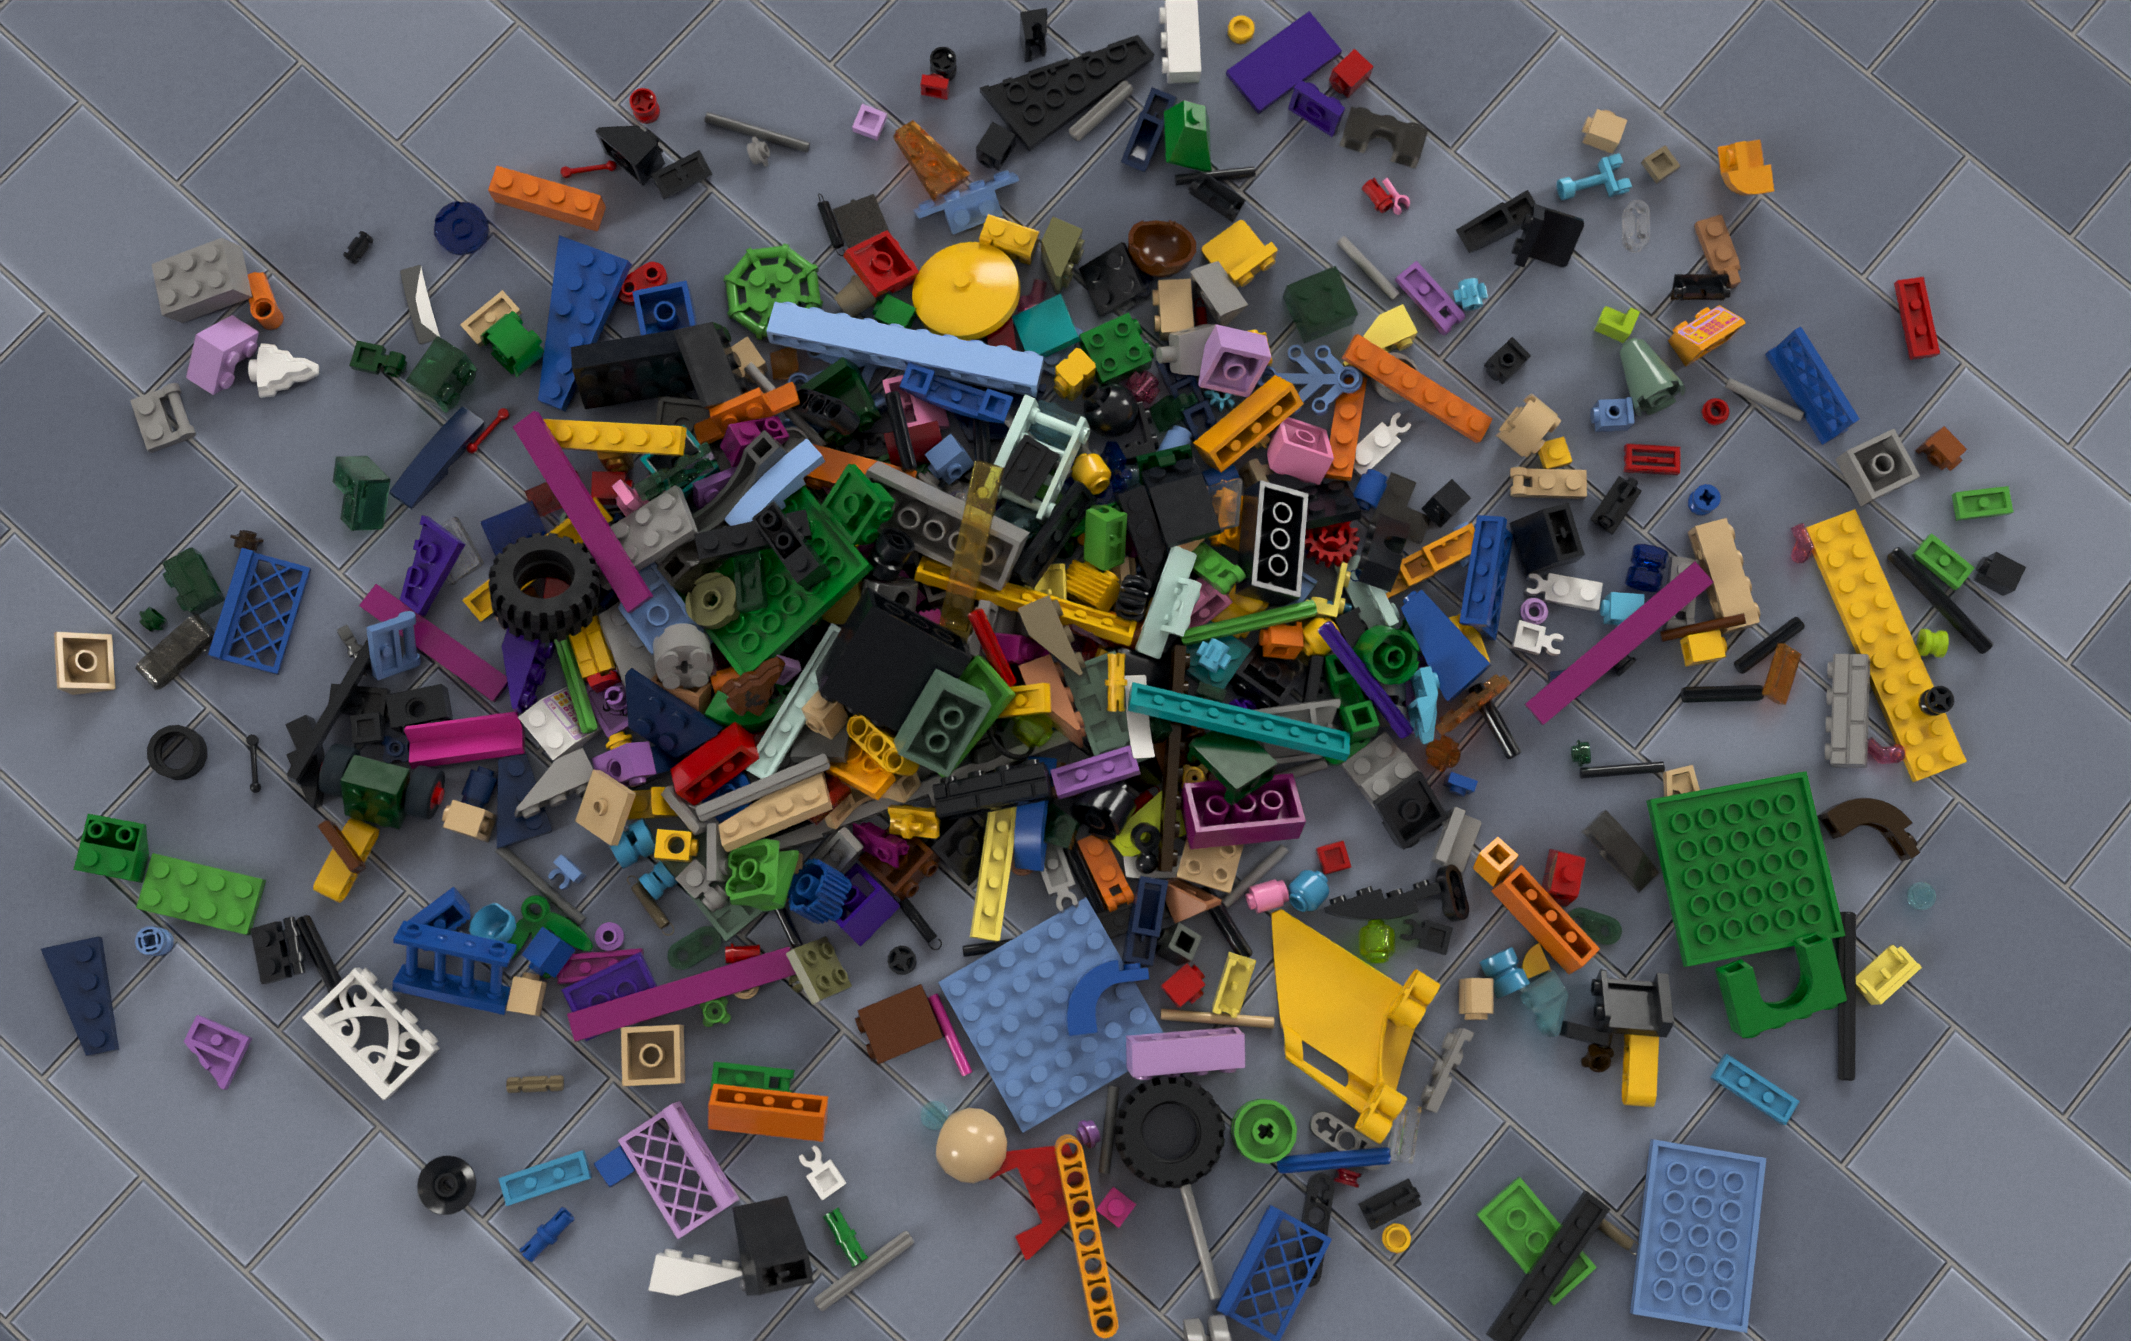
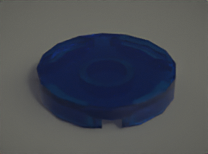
(461, 228)

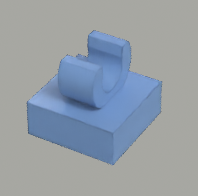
(568, 870)

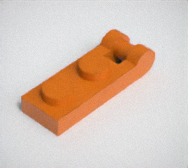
(1105, 871)

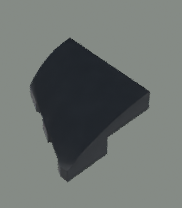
(1156, 670)

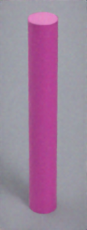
(949, 1034)

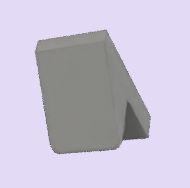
(841, 850)

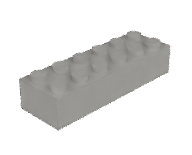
(935, 521)

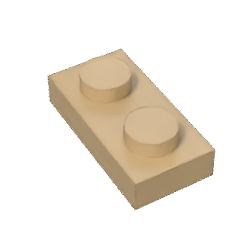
(488, 315)

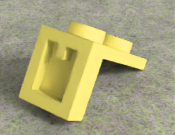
(1338, 603)

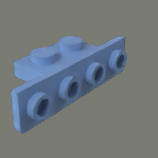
(969, 206)

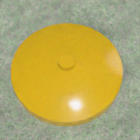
(966, 291)

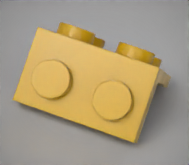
(1240, 253)

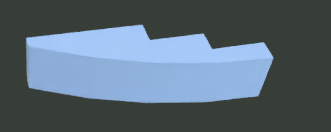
(777, 483)

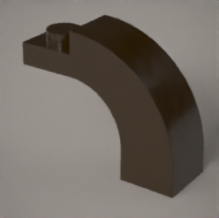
(1875, 814)

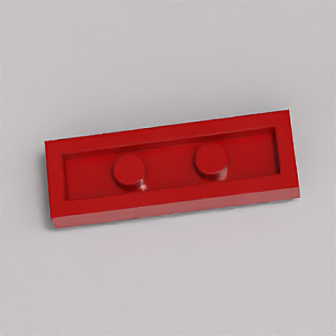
(1916, 318)

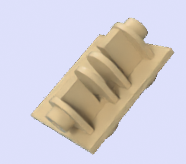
(1210, 866)

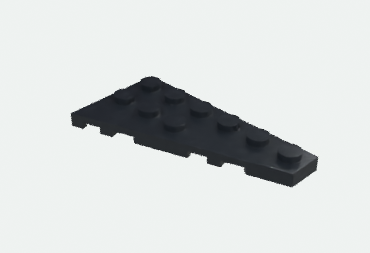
(1057, 93)

